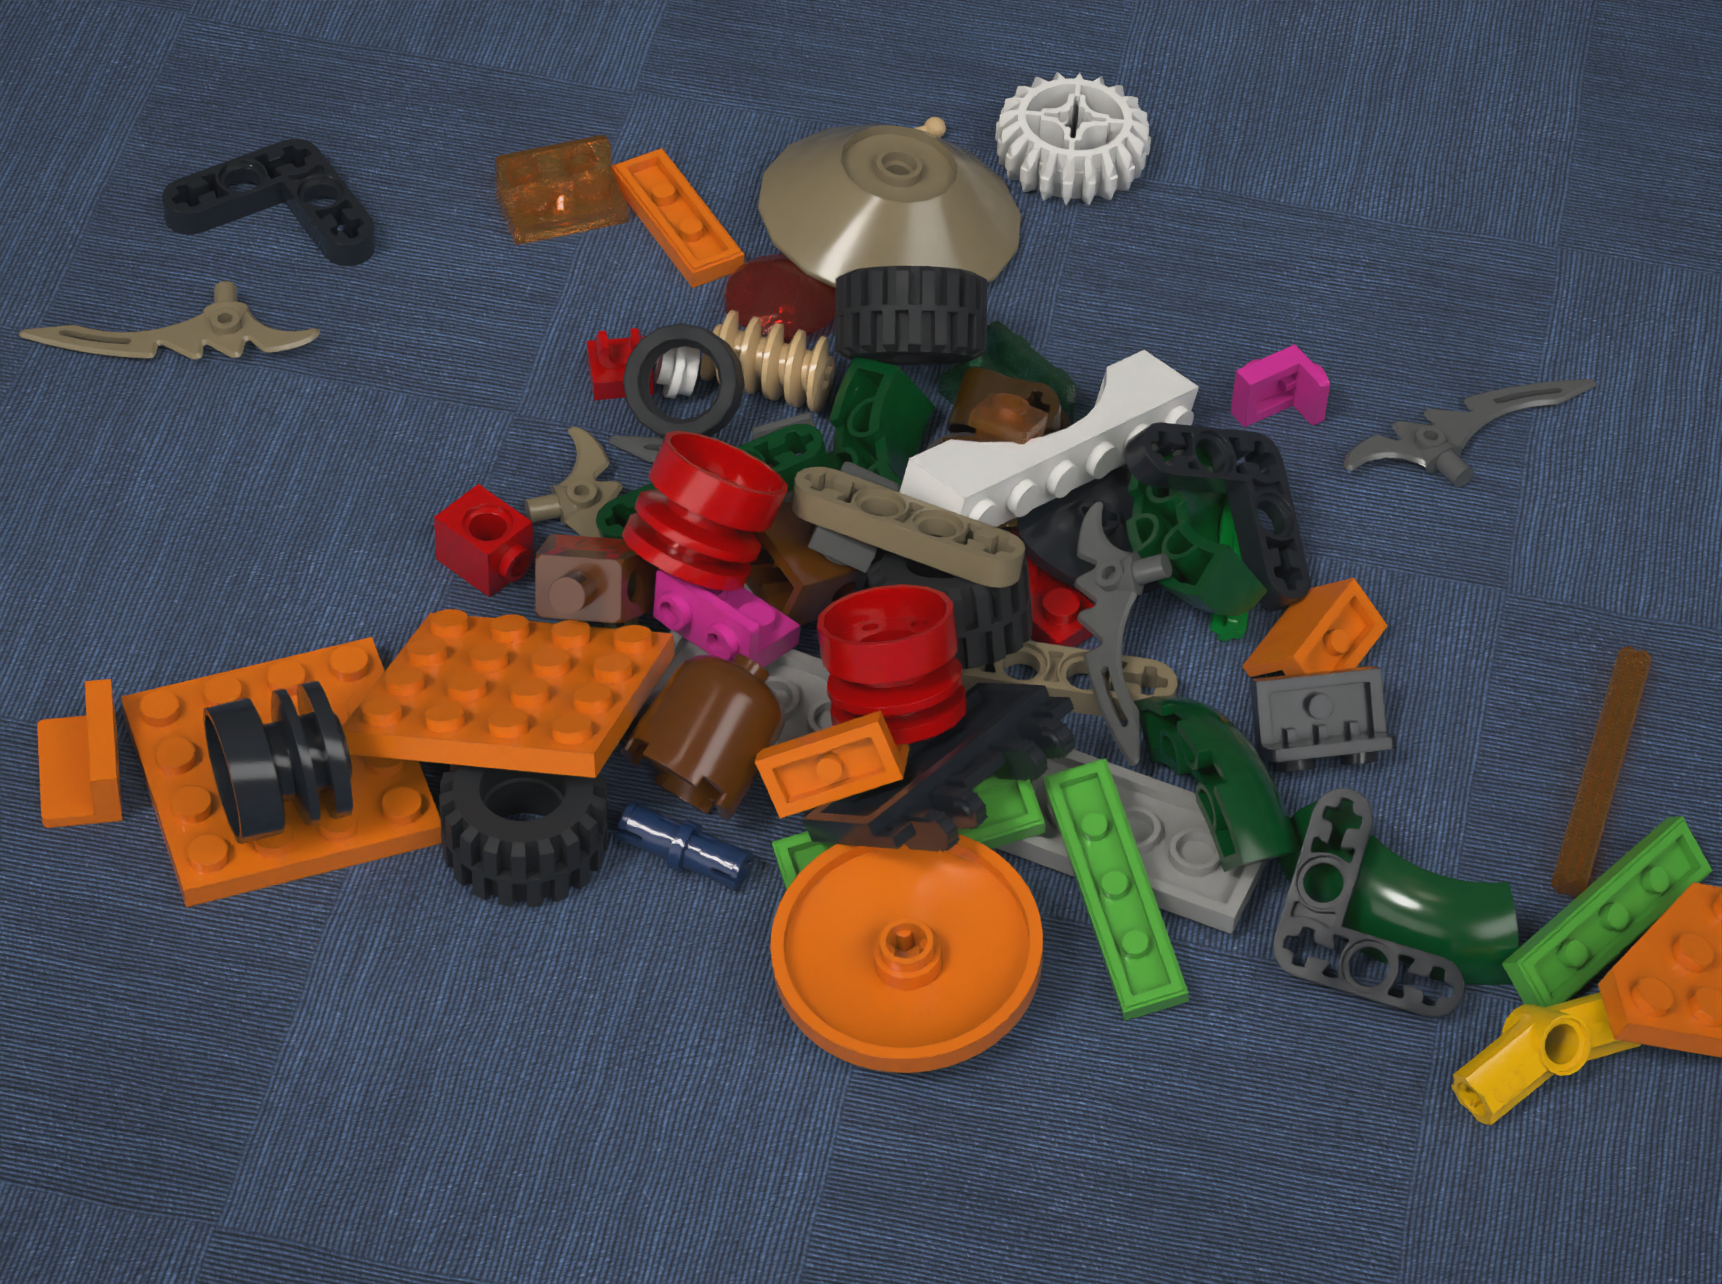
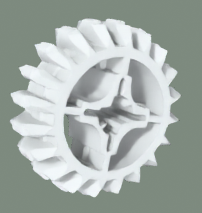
(1072, 138)

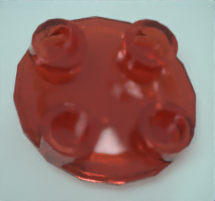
(781, 294)

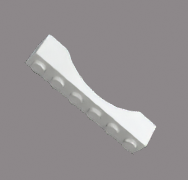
(1010, 479)

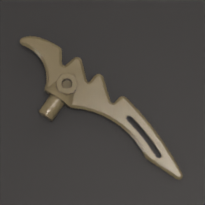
(222, 325)
(580, 495)

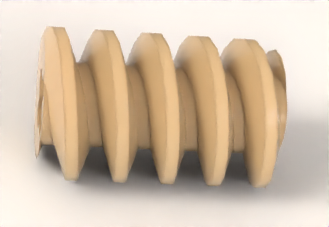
(777, 365)

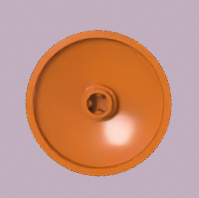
(907, 953)

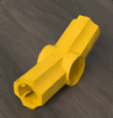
(1523, 1061)

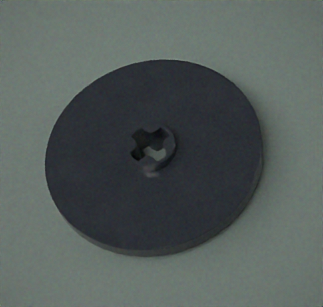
(1054, 527)

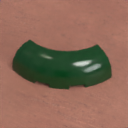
(878, 419)
(1186, 530)
(1233, 781)
(1415, 907)

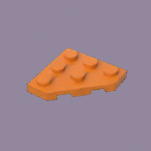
(1671, 979)

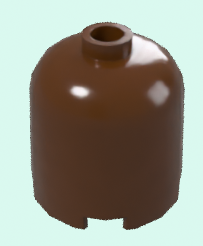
(708, 731)

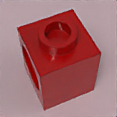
(484, 540)

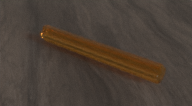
(1601, 772)

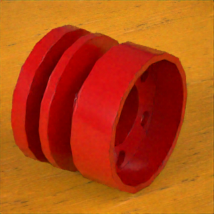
(704, 511)
(894, 655)

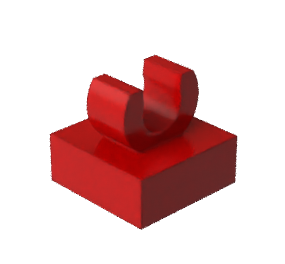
(608, 362)

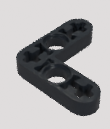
(296, 176)
(1257, 483)
(1329, 920)

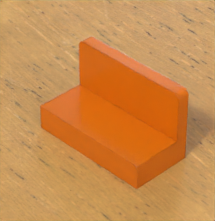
(1320, 632)
(81, 763)
(831, 764)

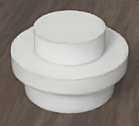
(678, 371)

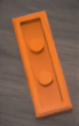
(678, 218)

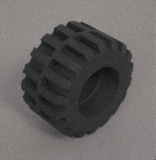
(911, 315)
(988, 619)
(522, 857)

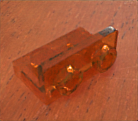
(559, 190)

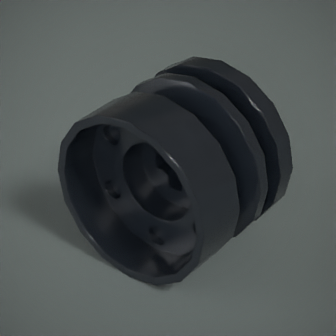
(278, 761)

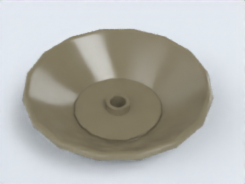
(887, 200)

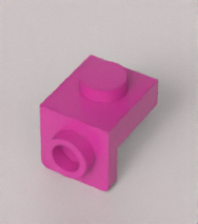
(1278, 383)

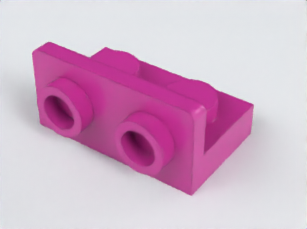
(724, 620)

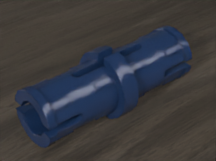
(684, 845)

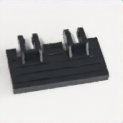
(1003, 733)

